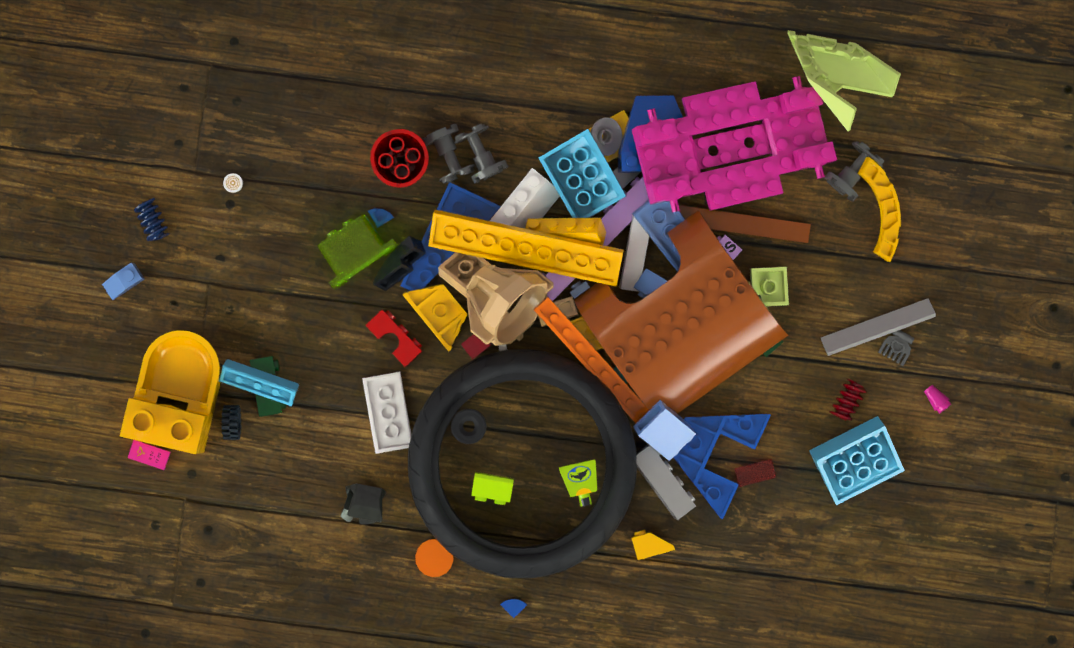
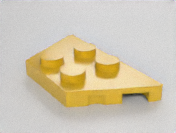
(438, 311)

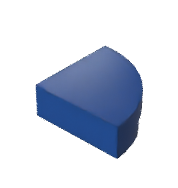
(380, 216)
(513, 606)

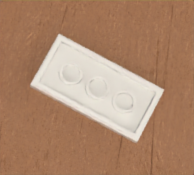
(387, 412)

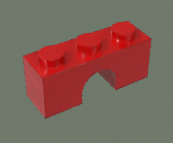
(407, 348)

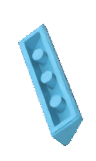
(258, 382)

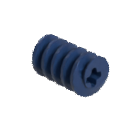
(151, 220)

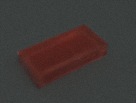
(755, 472)

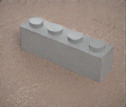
(663, 482)

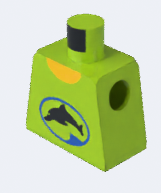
(580, 480)

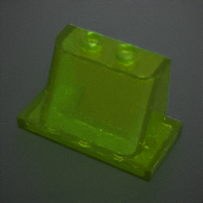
(353, 249)

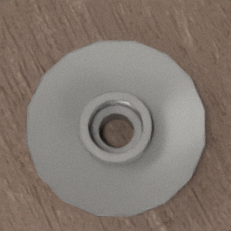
(611, 135)

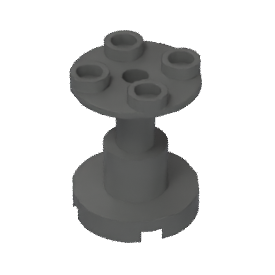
(445, 147)
(484, 160)
(848, 176)

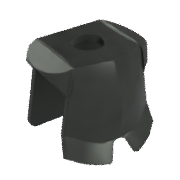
(363, 503)

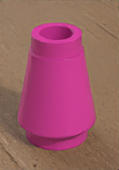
(937, 399)

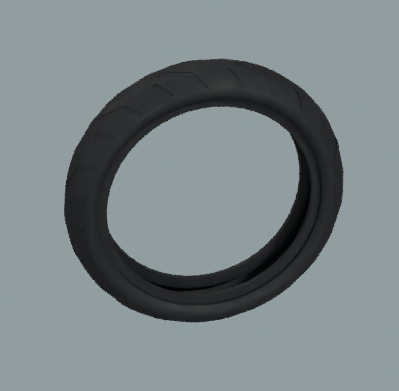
(516, 560)

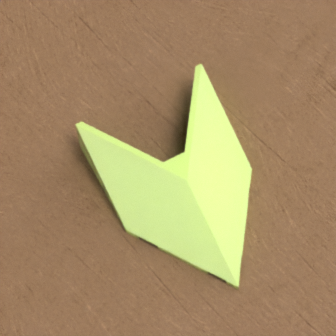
(839, 66)

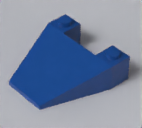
(665, 108)

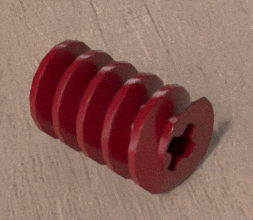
(848, 401)

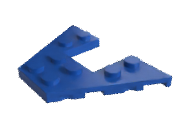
(695, 454)

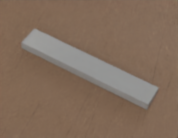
(878, 327)

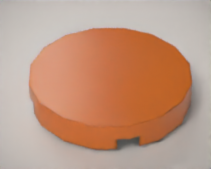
(433, 558)

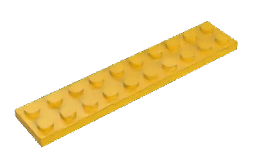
(525, 248)

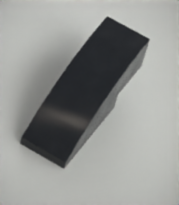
(399, 263)

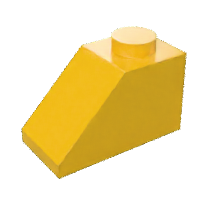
(648, 544)

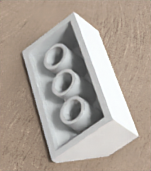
(528, 201)

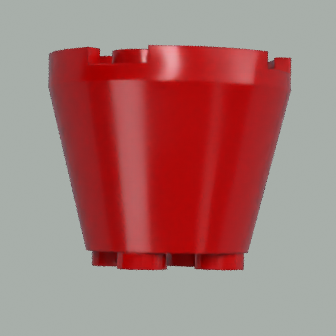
(394, 145)

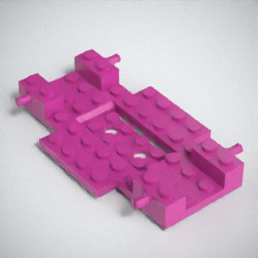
(789, 133)

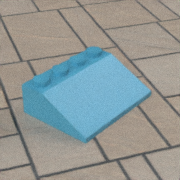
(582, 176)
(857, 460)

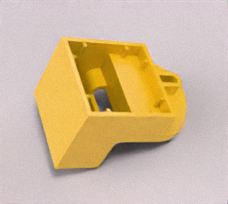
(182, 369)

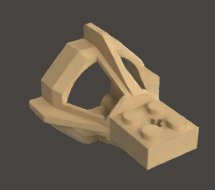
(492, 292)

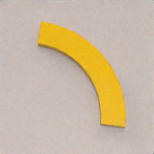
(888, 205)

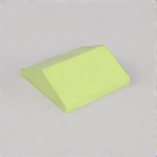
(771, 285)

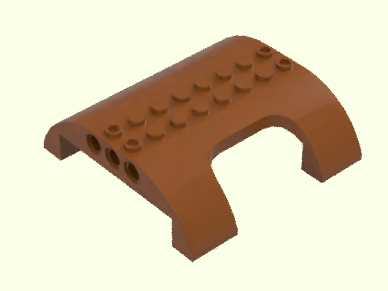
(688, 329)

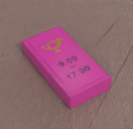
(149, 454)

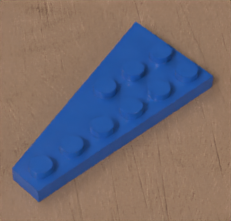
(455, 201)

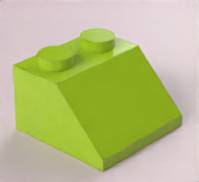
(492, 487)

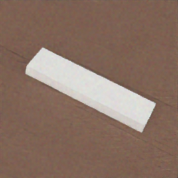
(634, 256)

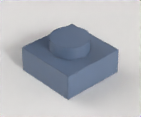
(578, 289)

